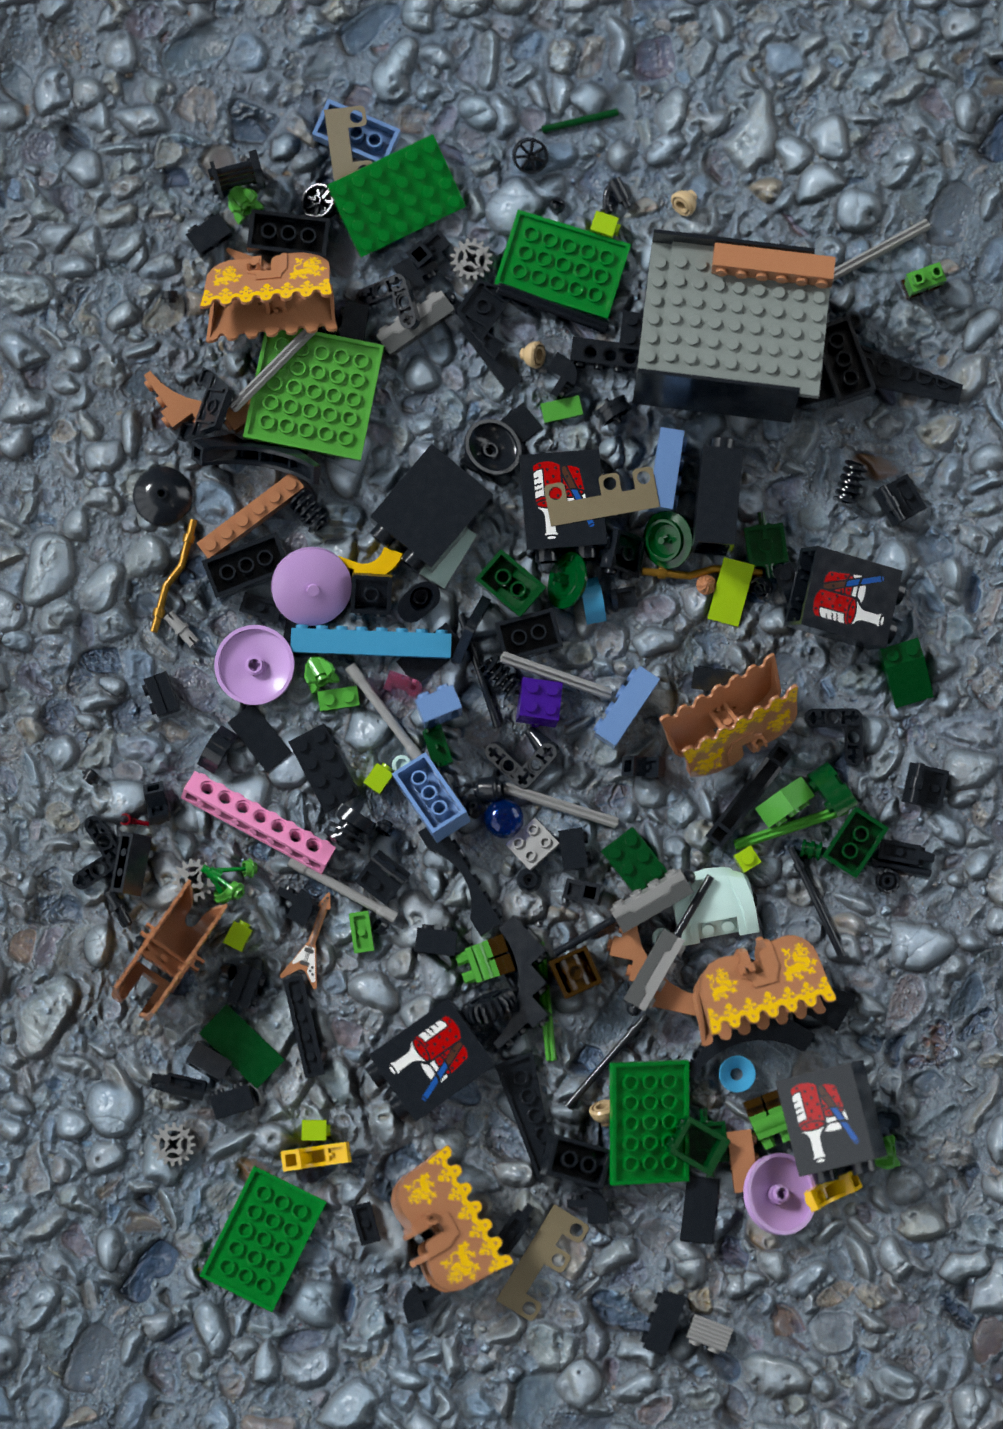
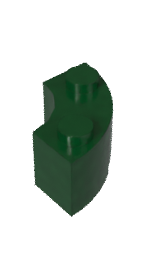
(833, 791)

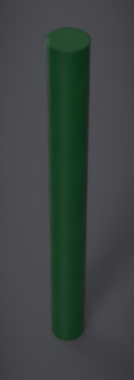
(580, 120)

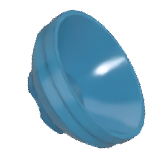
(748, 1074)

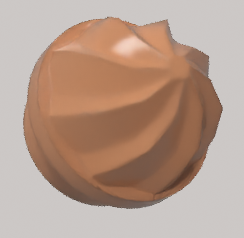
(706, 584)

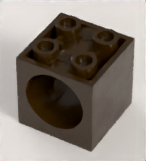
(575, 972)

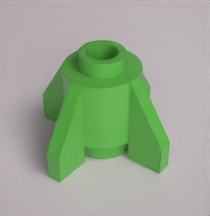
(241, 202)
(319, 673)
(891, 1160)

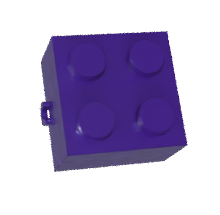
(539, 702)

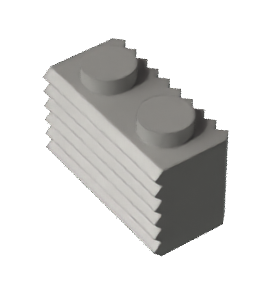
(709, 1333)

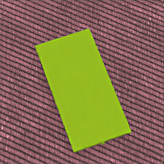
(731, 591)

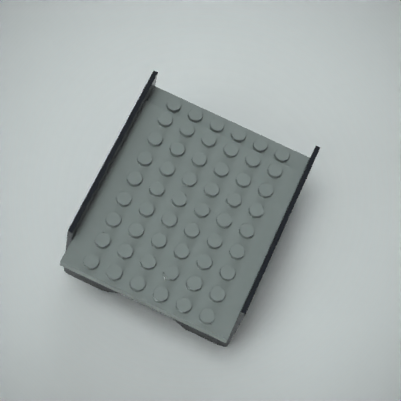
(723, 338)

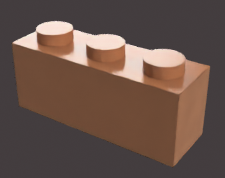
(741, 1156)

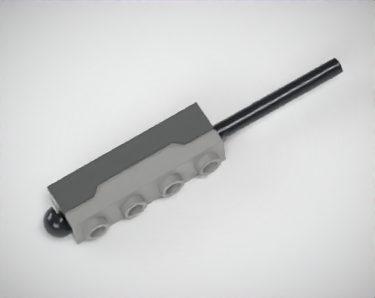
(431, 312)
(641, 905)
(661, 959)

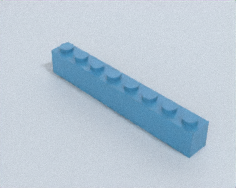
(371, 643)

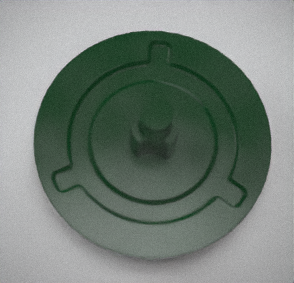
(668, 539)
(567, 580)

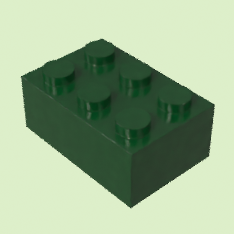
(854, 843)
(633, 860)

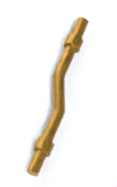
(663, 573)
(159, 612)

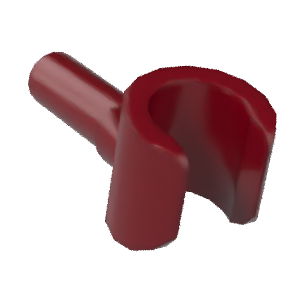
(134, 821)

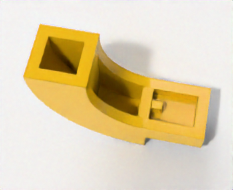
(384, 564)
(316, 1156)
(830, 1191)

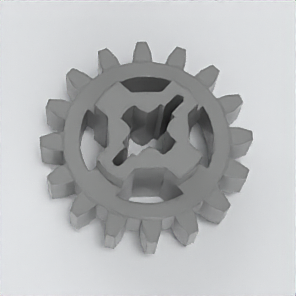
(464, 264)
(183, 872)
(167, 1137)

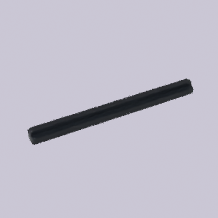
(552, 307)

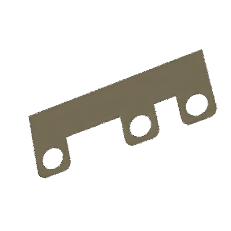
(337, 127)
(607, 504)
(537, 1254)

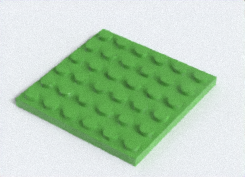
(318, 396)

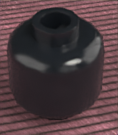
(489, 789)

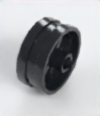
(530, 155)
(319, 201)
(613, 410)

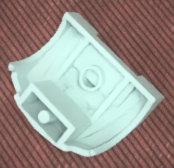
(724, 908)

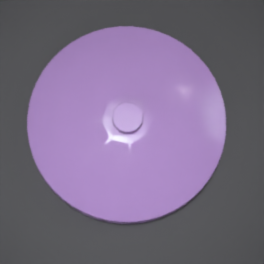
(311, 586)
(254, 665)
(776, 1194)

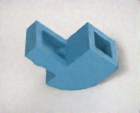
(593, 602)

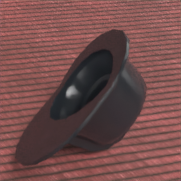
(418, 601)

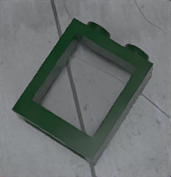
(714, 1155)

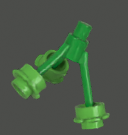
(229, 891)

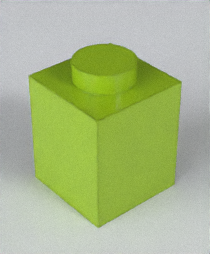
(605, 224)
(379, 778)
(746, 859)
(238, 935)
(315, 1130)

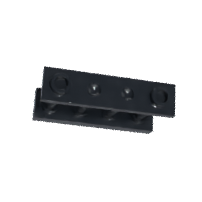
(237, 175)

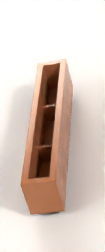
(773, 265)
(250, 516)

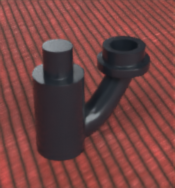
(620, 193)

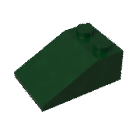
(510, 583)
(906, 672)

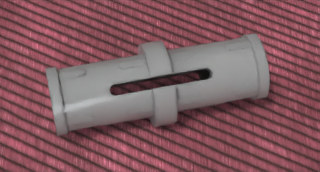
(181, 629)

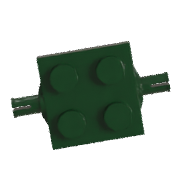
(766, 544)
(702, 1143)

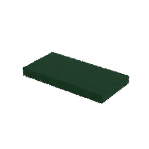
(242, 1046)

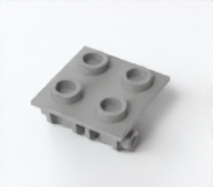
(532, 844)

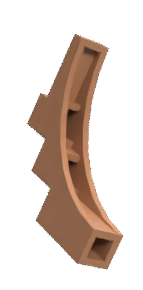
(181, 409)
(630, 948)

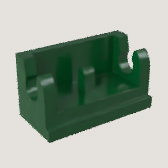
(437, 746)

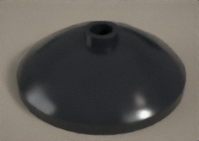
(498, 440)
(165, 509)

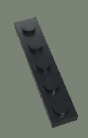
(304, 1026)

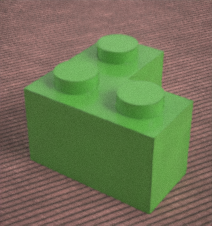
(785, 802)

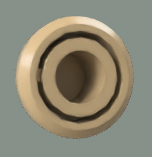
(684, 202)
(533, 354)
(601, 1112)

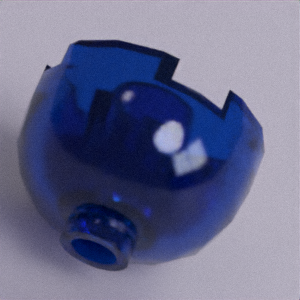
(513, 819)

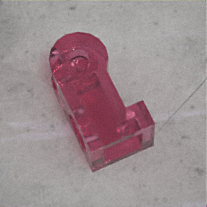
(409, 685)

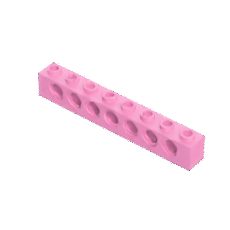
(263, 831)

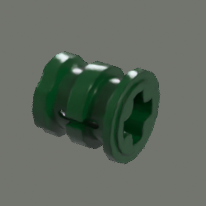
(811, 849)

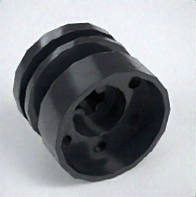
(349, 828)

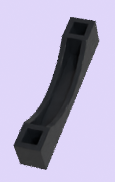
(749, 795)
(482, 914)

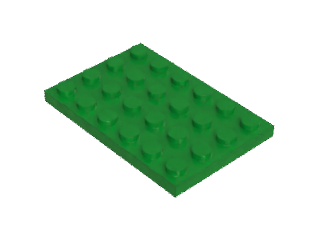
(396, 195)
(563, 264)
(644, 1112)
(263, 1238)

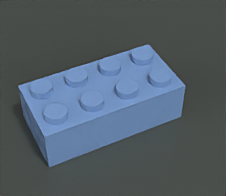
(368, 141)
(666, 467)
(438, 706)
(625, 709)
(431, 797)

